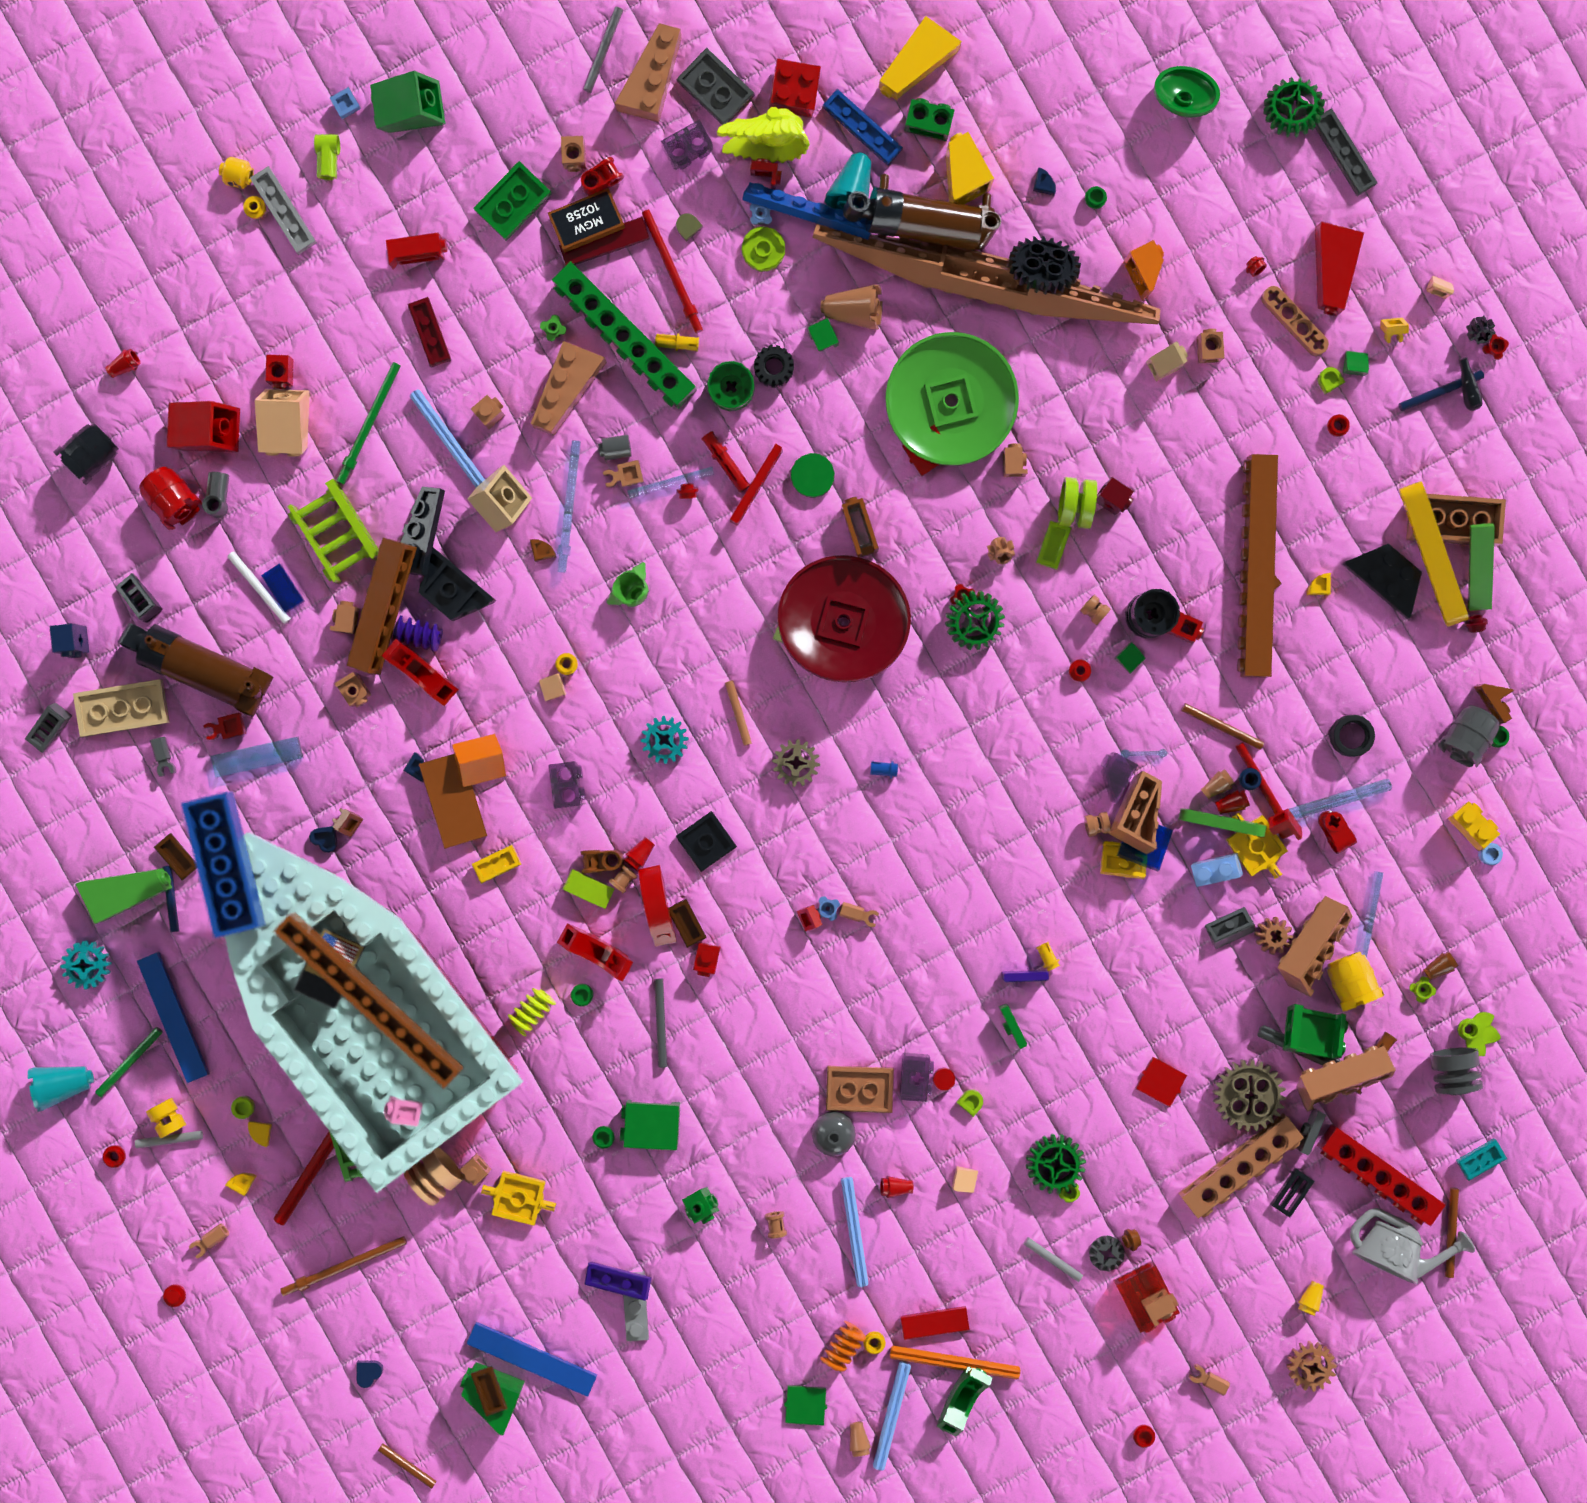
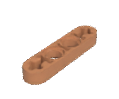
(1291, 324)

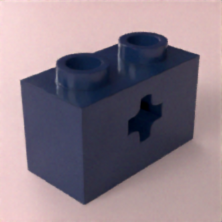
(69, 640)

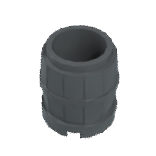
(1470, 736)

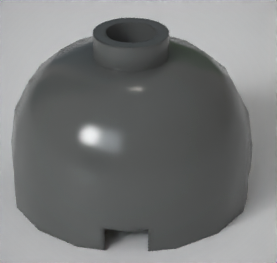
(833, 1133)

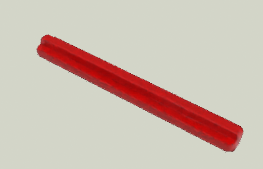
(304, 1180)

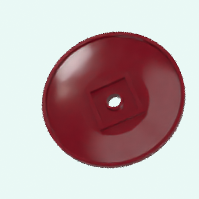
(851, 590)

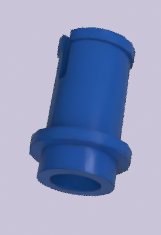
(884, 769)

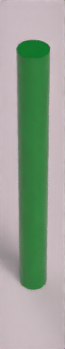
(129, 1061)

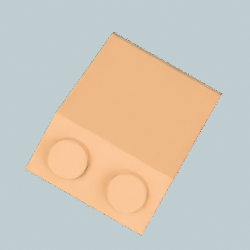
(282, 421)

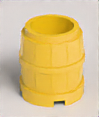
(1354, 981)

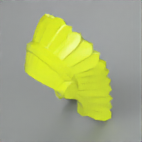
(771, 136)

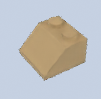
(500, 499)

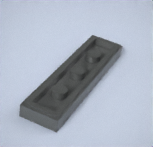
(1345, 153)

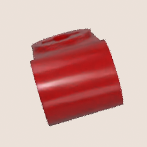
(602, 176)
(1339, 834)

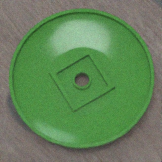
(958, 367)

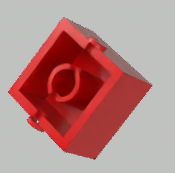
(795, 87)

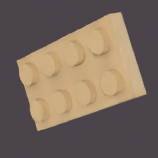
(121, 708)

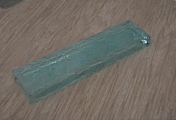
(257, 757)

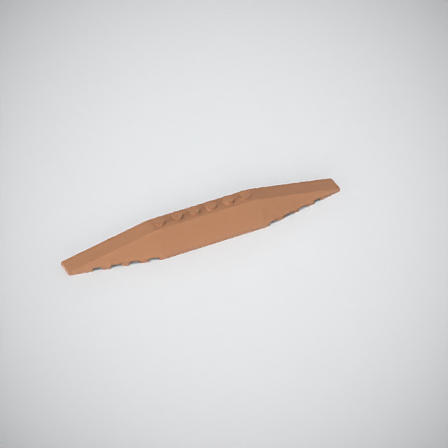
(983, 278)

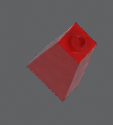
(1335, 265)

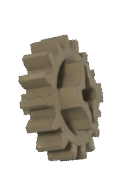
(795, 772)

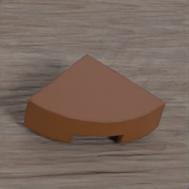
(542, 550)

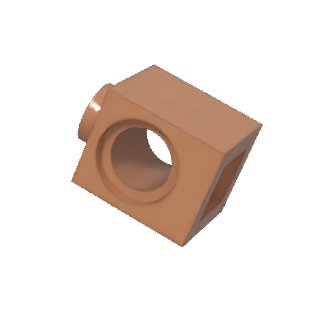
(570, 144)
(1206, 355)

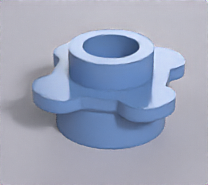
(833, 904)

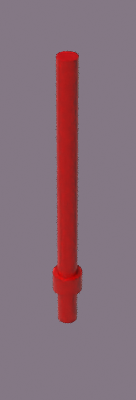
(689, 310)

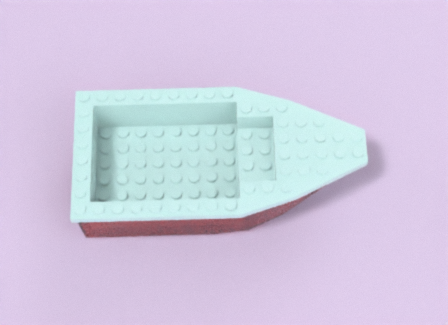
(338, 1054)

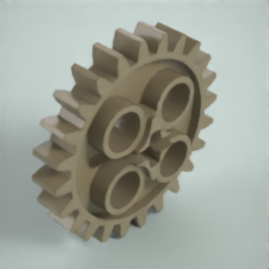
(1229, 1094)

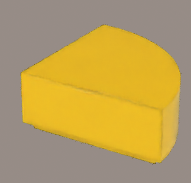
(1320, 585)
(260, 1132)
(241, 1182)

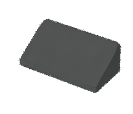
(1230, 927)

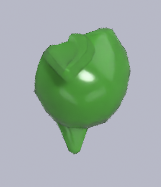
(630, 587)

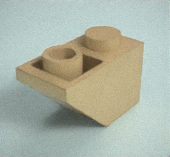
(1167, 361)

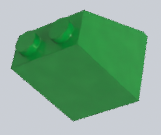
(407, 102)
(510, 1388)

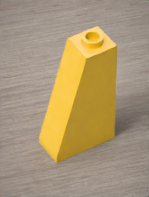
(919, 57)

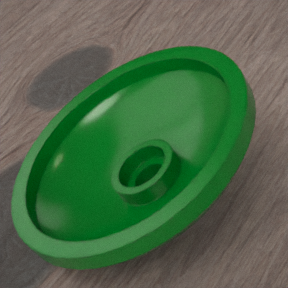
(1186, 91)

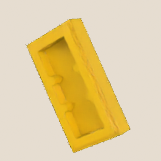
(496, 864)

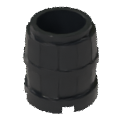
(87, 452)

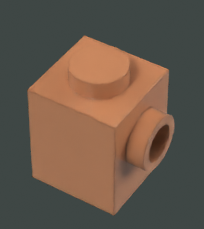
(488, 411)

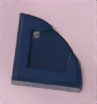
(1044, 183)
(413, 768)

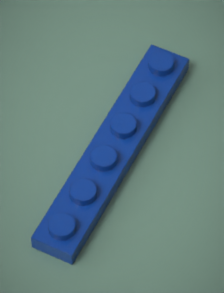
(803, 209)

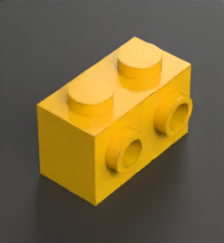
(1474, 825)

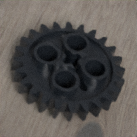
(1044, 265)

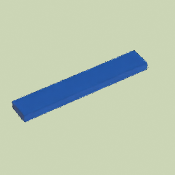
(173, 1017)
(532, 1359)

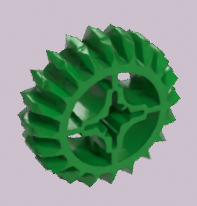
(1290, 125)
(981, 614)
(1054, 1172)

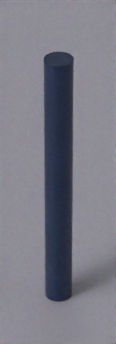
(1436, 392)

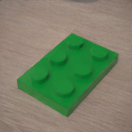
(512, 200)

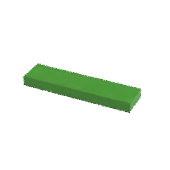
(1481, 566)

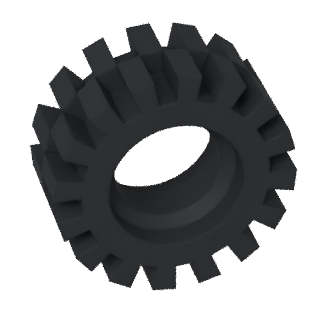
(778, 353)

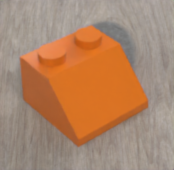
(1144, 267)

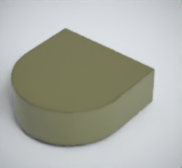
(688, 226)

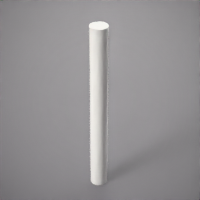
(259, 588)

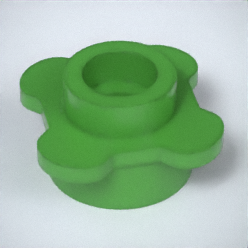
(559, 329)

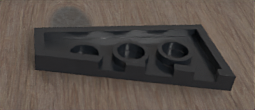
(423, 526)

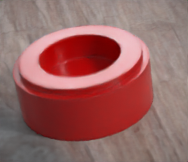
(944, 1078)

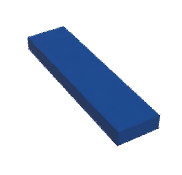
(862, 127)

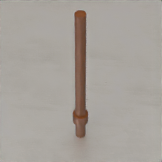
(304, 1282)

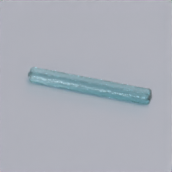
(1341, 798)

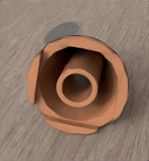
(855, 307)

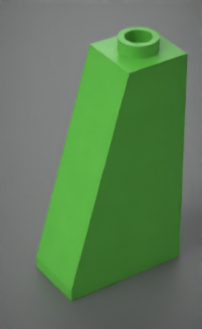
(118, 893)

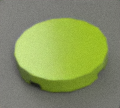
(763, 248)

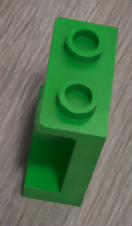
(1315, 1033)
(650, 1125)

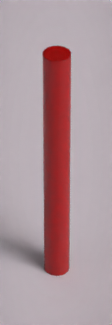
(1265, 789)

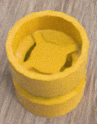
(165, 1109)

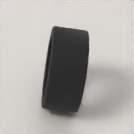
(1368, 741)

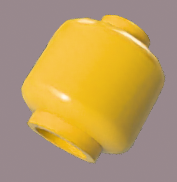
(236, 172)

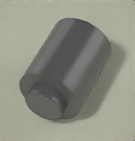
(615, 447)

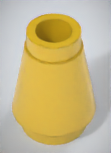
(1311, 1299)

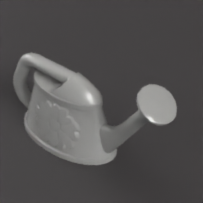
(1399, 1248)

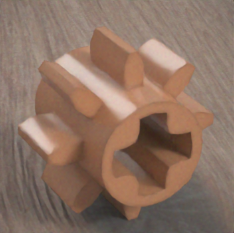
(1001, 550)

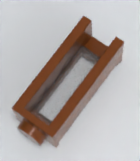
(859, 527)

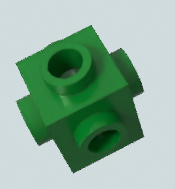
(701, 1206)

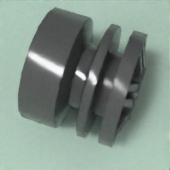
(1456, 1075)

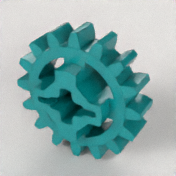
(672, 731)
(85, 955)

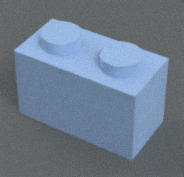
(1216, 869)

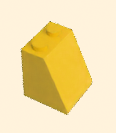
(966, 170)

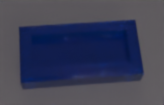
(283, 588)

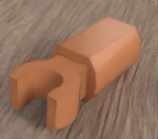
(856, 913)
(210, 1239)
(1210, 1380)

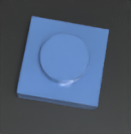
(345, 103)

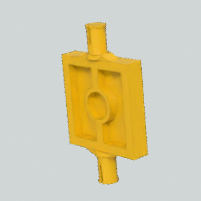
(1255, 851)
(518, 1198)

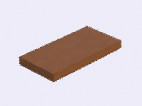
(452, 804)

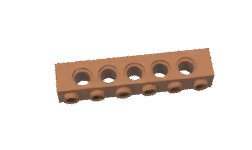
(1243, 1154)

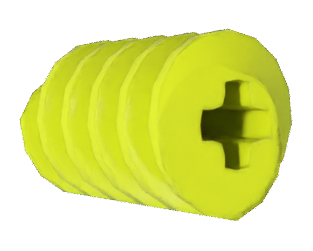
(530, 1010)

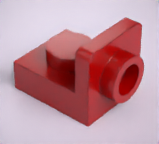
(706, 959)

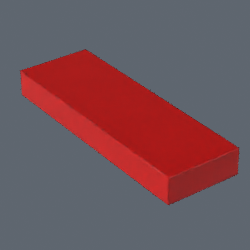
(935, 1322)

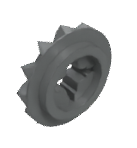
(1103, 1243)

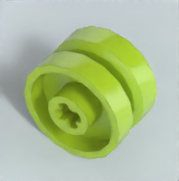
(1077, 502)

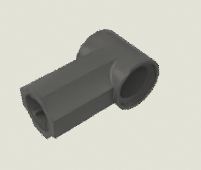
(216, 492)

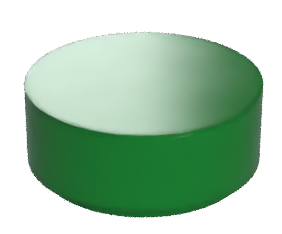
(582, 994)

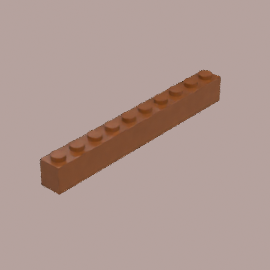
(1259, 565)
(368, 999)

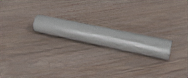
(169, 1139)
(1057, 1262)

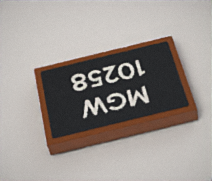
(586, 220)

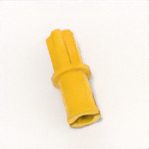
(677, 342)

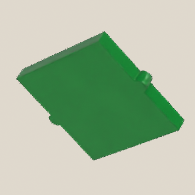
(805, 1405)

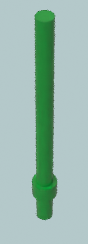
(349, 463)

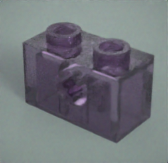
(909, 1088)

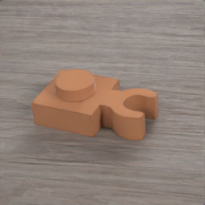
(627, 473)

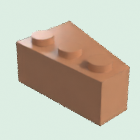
(1138, 813)

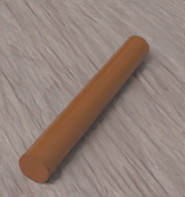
(406, 1465)

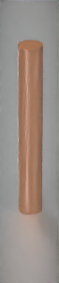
(738, 713)

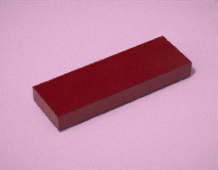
(429, 332)

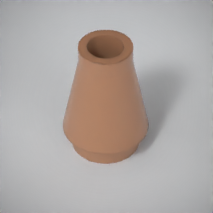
(1218, 784)
(858, 1440)

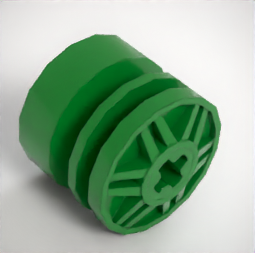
(733, 373)

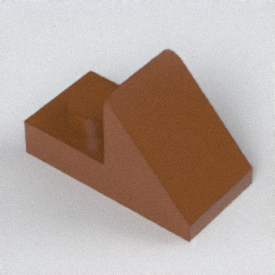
(1492, 696)

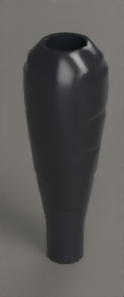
(1470, 388)

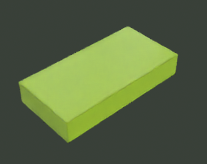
(1053, 545)

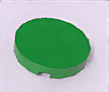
(812, 475)

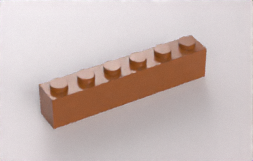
(381, 606)

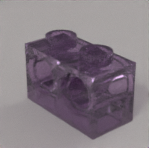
(683, 140)
(560, 785)

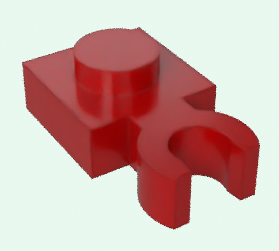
(228, 727)

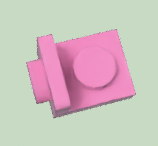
(402, 1111)

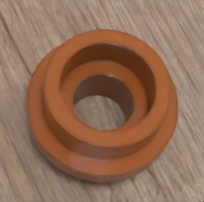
(1131, 1239)

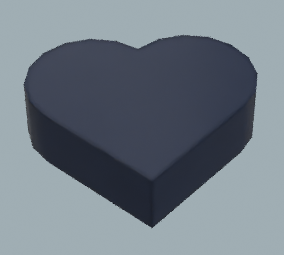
(325, 838)
(367, 1372)

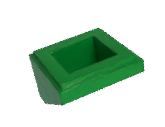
(1356, 363)
(1130, 658)

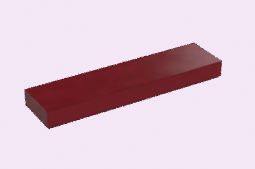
(634, 233)

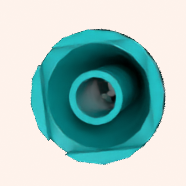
(852, 178)
(57, 1084)

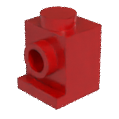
(1195, 630)

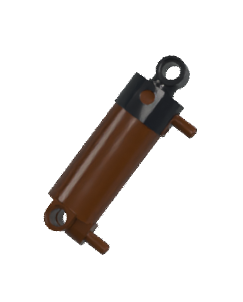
(923, 218)
(197, 667)

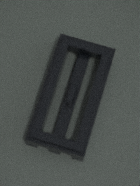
(1284, 1189)

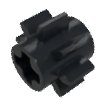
(1480, 329)

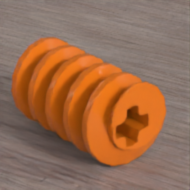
(844, 1347)

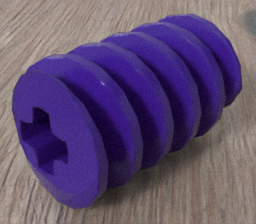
(417, 634)

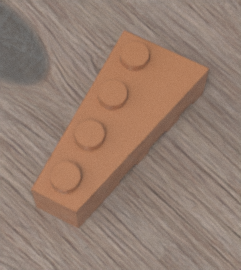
(650, 79)
(567, 382)
(1314, 945)
(1344, 1076)

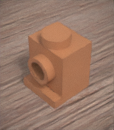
(1014, 460)
(345, 618)
(362, 691)
(474, 1170)
(1160, 1306)

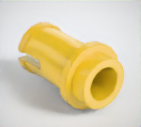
(1048, 956)

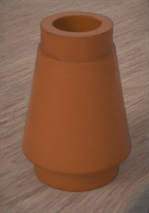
(1441, 966)

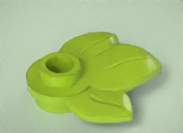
(1480, 1033)

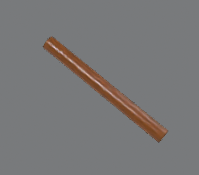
(1222, 726)
(1452, 1230)

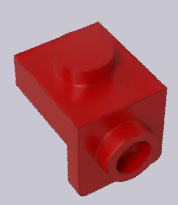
(765, 168)

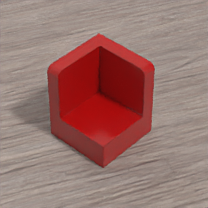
(1285, 825)

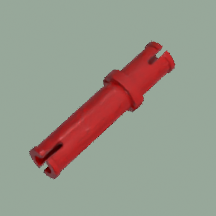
(725, 461)

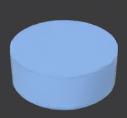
(1491, 854)

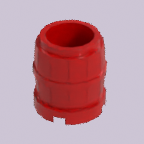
(169, 497)

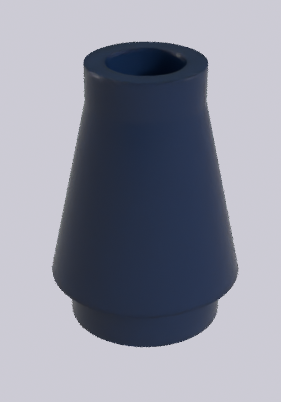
(1254, 779)

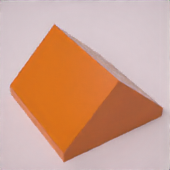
(479, 760)

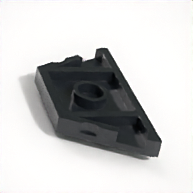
(1388, 576)
(452, 589)

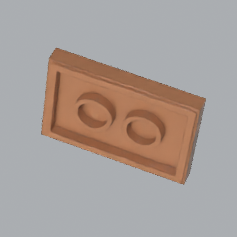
(859, 1089)

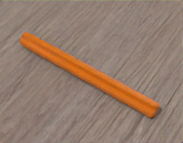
(954, 1362)

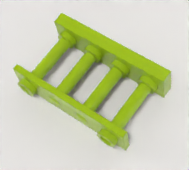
(345, 512)

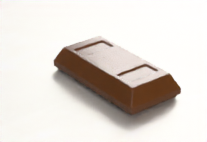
(176, 856)
(686, 923)
(489, 1391)

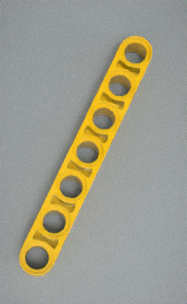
(1434, 553)

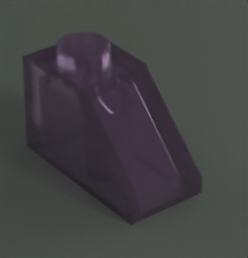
(1117, 774)

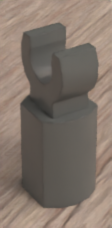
(162, 755)

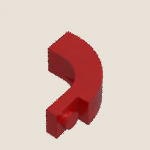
(420, 671)
(656, 905)
(596, 951)

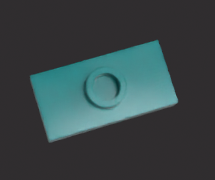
(1481, 1159)

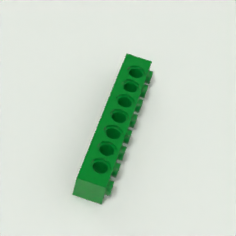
(572, 276)

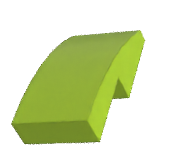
(588, 888)

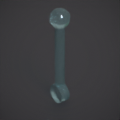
(1125, 753)

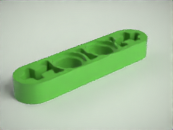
(1222, 822)

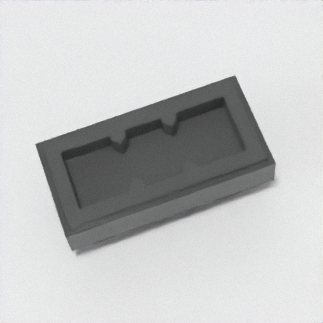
(1310, 1131)

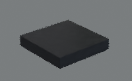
(706, 841)

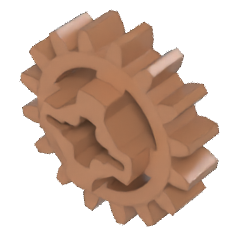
(1314, 1375)

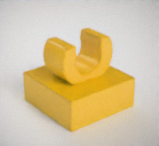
(1392, 327)

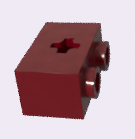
(1115, 496)

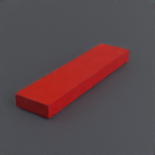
(756, 484)

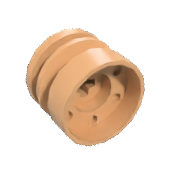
(433, 1175)

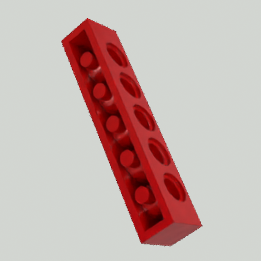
(1428, 1207)

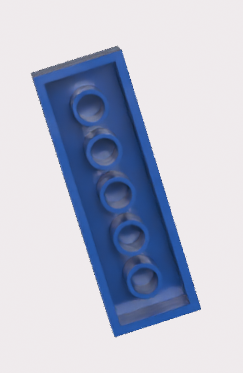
(223, 864)

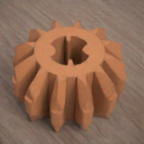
(1266, 938)

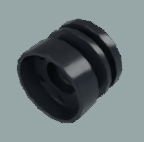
(1164, 613)

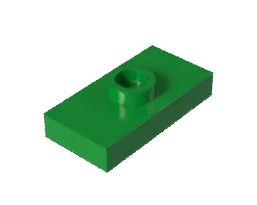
(1012, 1027)

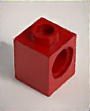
(274, 362)

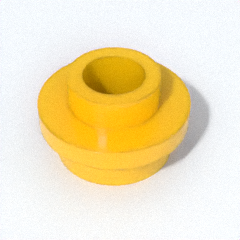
(257, 213)
(559, 664)
(874, 1349)

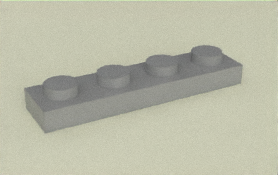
(283, 210)

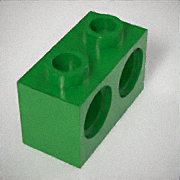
(927, 126)

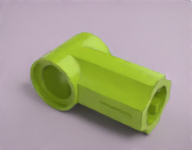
(327, 148)

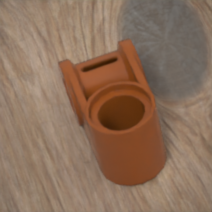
(597, 860)

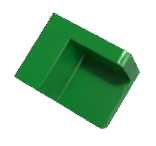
(823, 335)

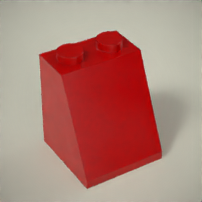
(203, 426)

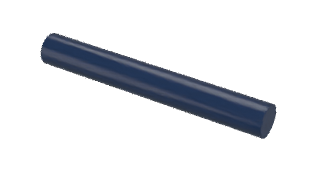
(171, 903)

